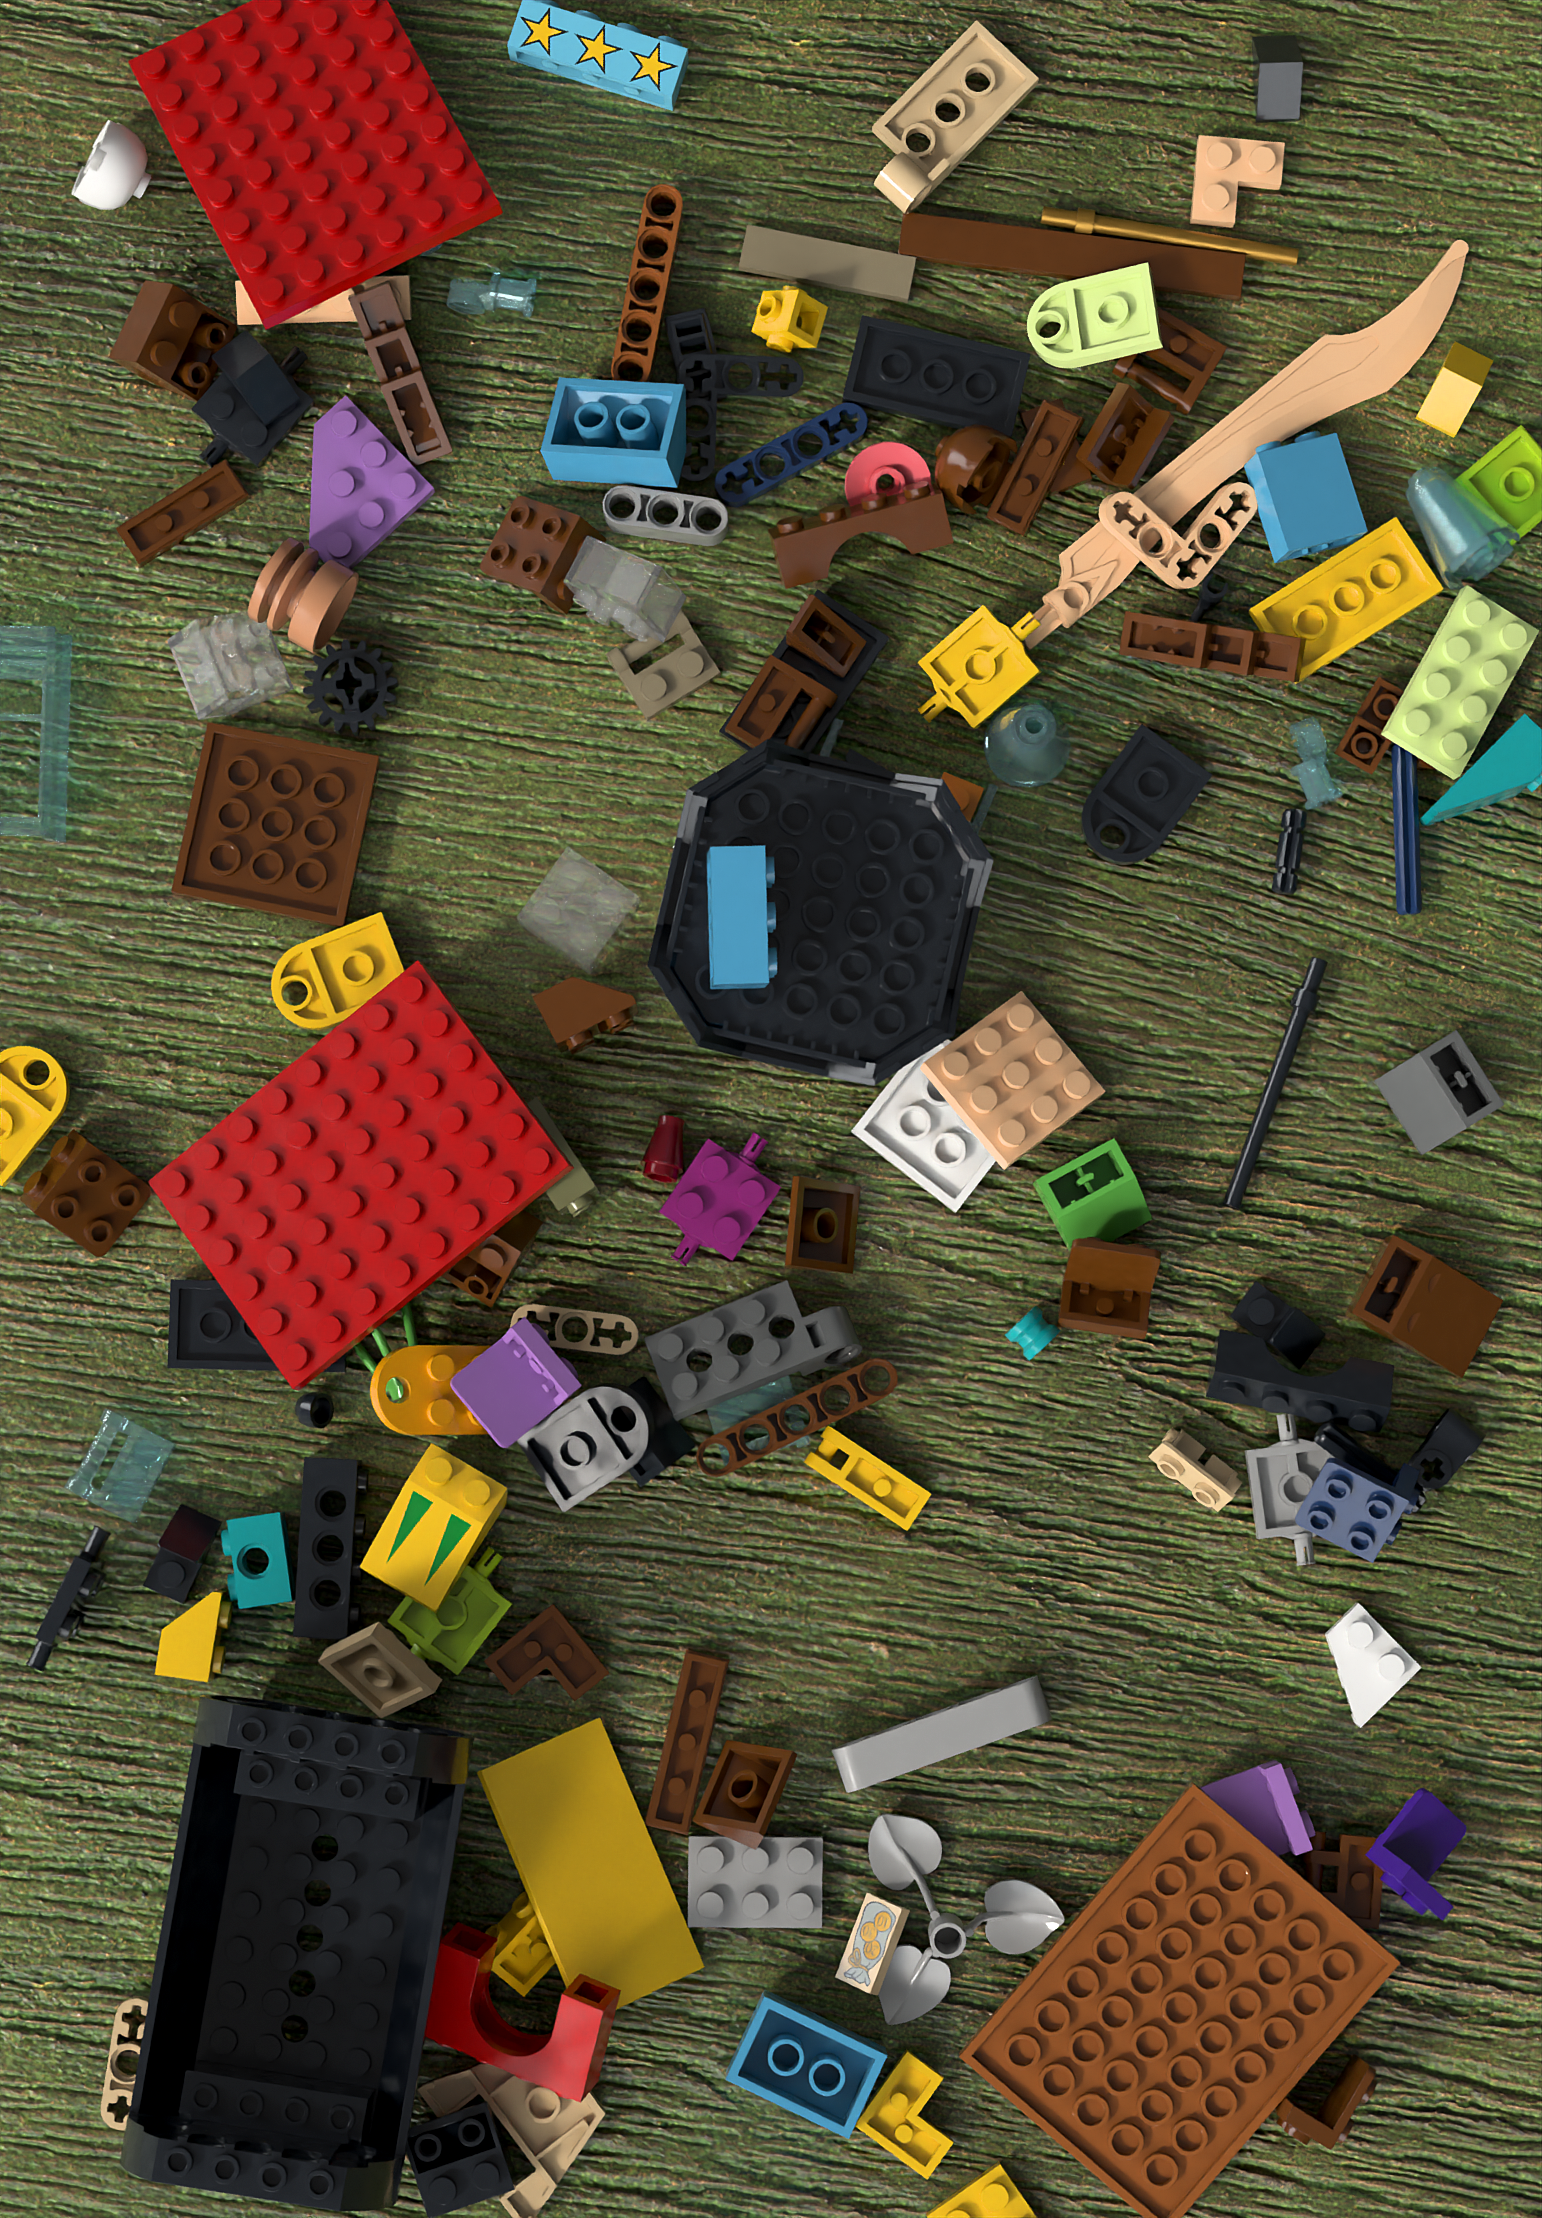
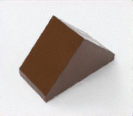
(824, 637)

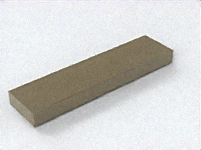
(827, 263)

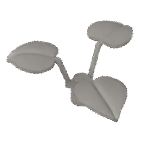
(1016, 1917)

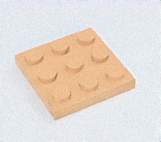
(1012, 1080)

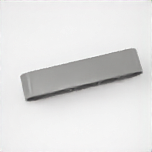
(941, 1734)

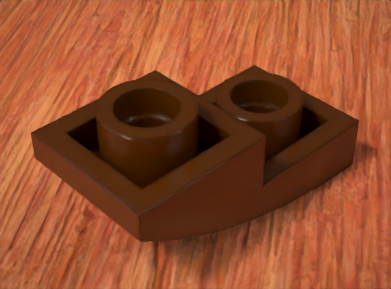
(1363, 739)

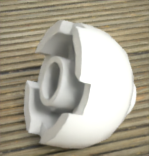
(113, 169)

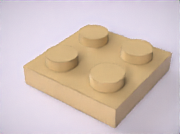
(380, 1670)

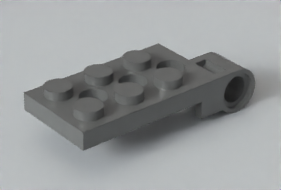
(816, 1342)

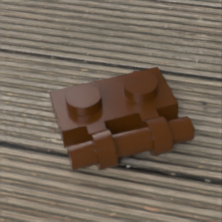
(1356, 1878)

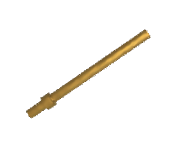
(1085, 222)

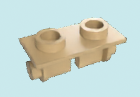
(1210, 1483)

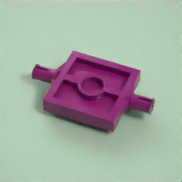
(719, 1199)

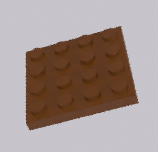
(276, 825)

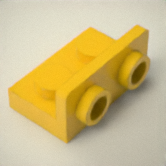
(521, 1949)

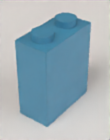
(1305, 496)

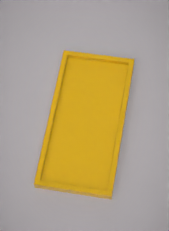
(590, 1864)

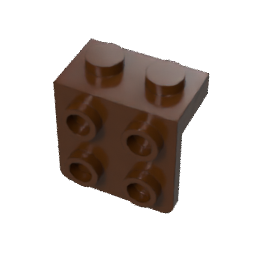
(537, 550)
(85, 1194)
(1108, 1287)
(1334, 2118)

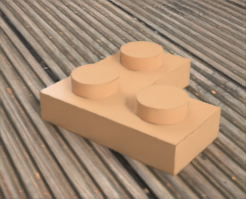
(1225, 165)

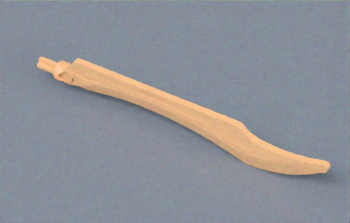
(1312, 387)

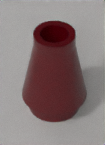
(665, 1151)

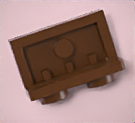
(1124, 438)

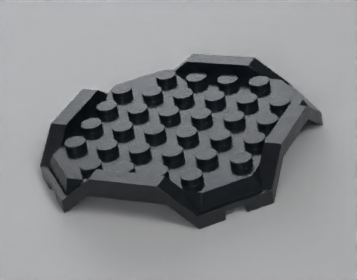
(870, 913)

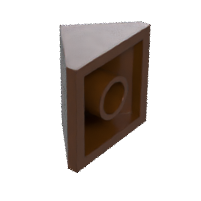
(822, 1225)
(744, 1791)

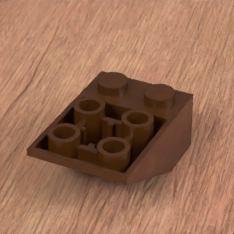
(1424, 1305)

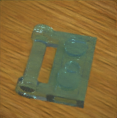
(752, 1403)
(133, 1472)

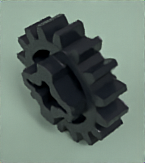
(333, 688)

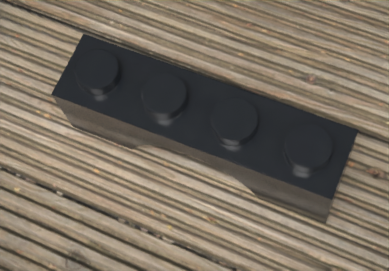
(1249, 1375)

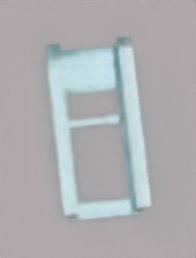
(44, 656)

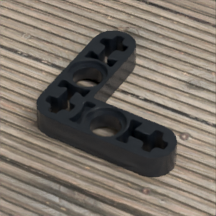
(719, 384)

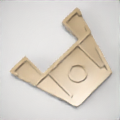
(539, 2120)

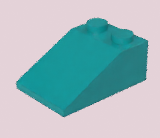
(1497, 775)

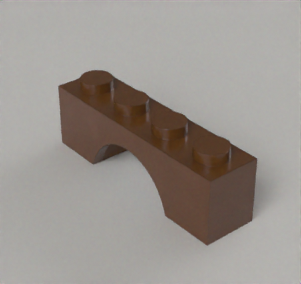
(807, 545)

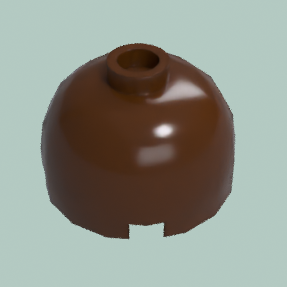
(972, 465)

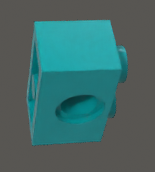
(277, 1581)

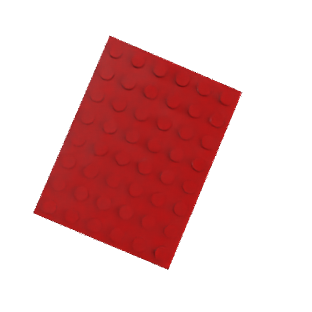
(313, 145)
(359, 1175)

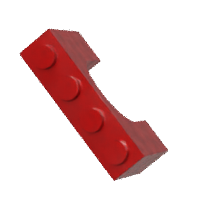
(467, 2021)

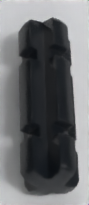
(1289, 851)

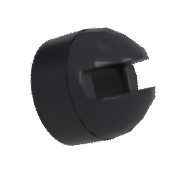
(314, 1409)

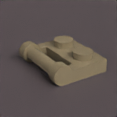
(671, 676)

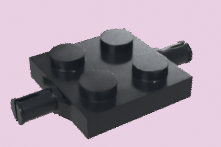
(239, 427)
(65, 1615)

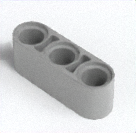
(649, 501)

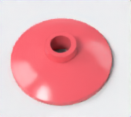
(880, 459)

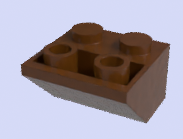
(172, 340)
(581, 1009)
(493, 1262)

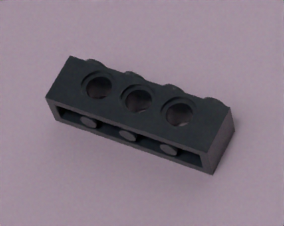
(311, 1615)

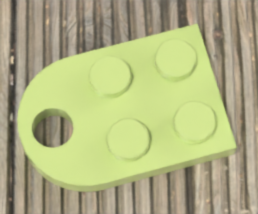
(1098, 317)

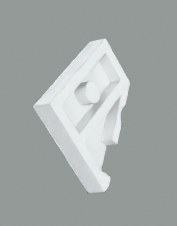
(1368, 1662)

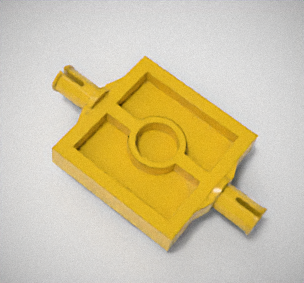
(979, 667)

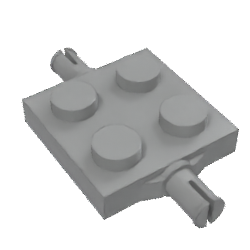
(1280, 1482)

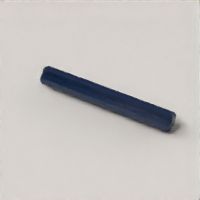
(1406, 831)

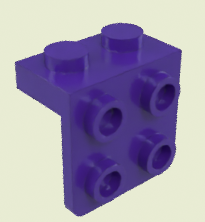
(1415, 1849)

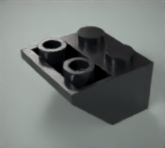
(460, 2159)

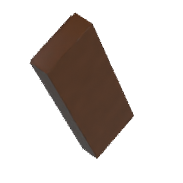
(1035, 468)
(183, 513)

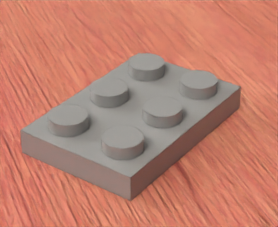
(755, 1888)

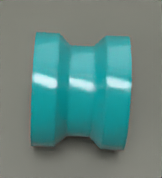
(1032, 1332)

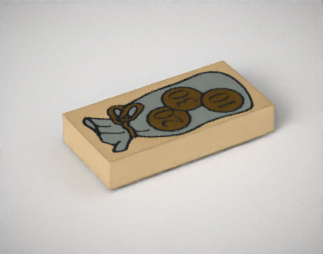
(872, 1943)

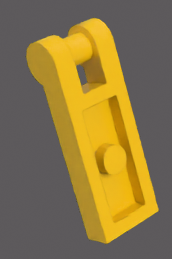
(869, 1479)

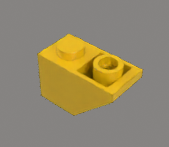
(192, 1641)

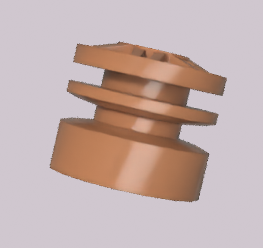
(295, 590)

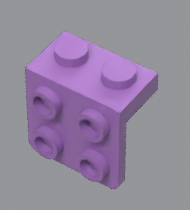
(515, 1383)
(1266, 1806)

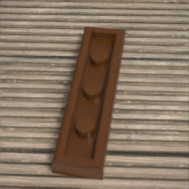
(687, 1742)

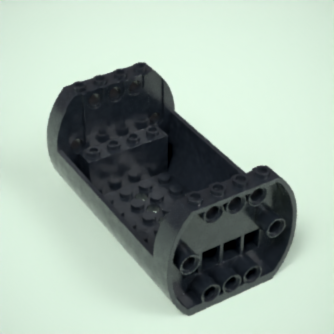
(217, 2080)

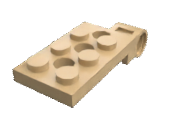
(916, 174)

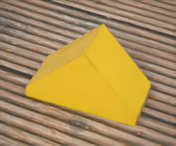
(1454, 389)

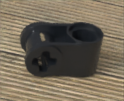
(1448, 1446)

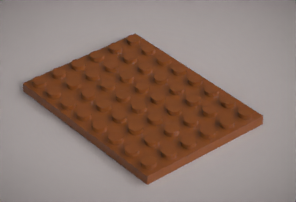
(1179, 2007)

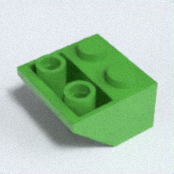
(1094, 1196)

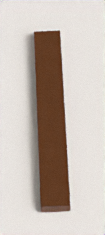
(1068, 254)

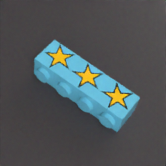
(598, 52)

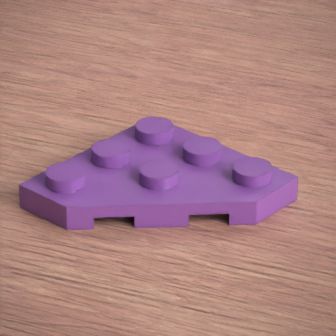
(358, 486)

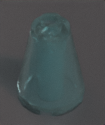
(1458, 527)
(1026, 744)

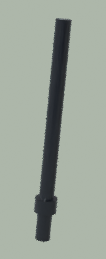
(1303, 1003)

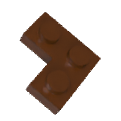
(552, 1644)

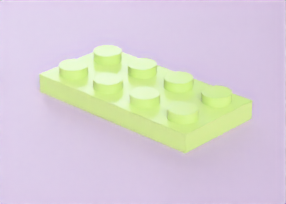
(1460, 682)

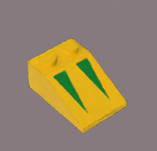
(434, 1527)

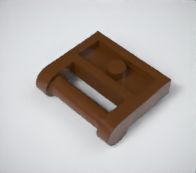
(1183, 351)
(770, 702)

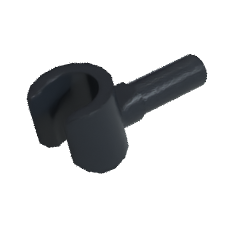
(1207, 599)

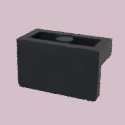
(669, 1440)

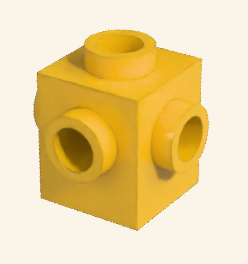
(789, 319)

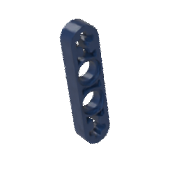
(793, 458)

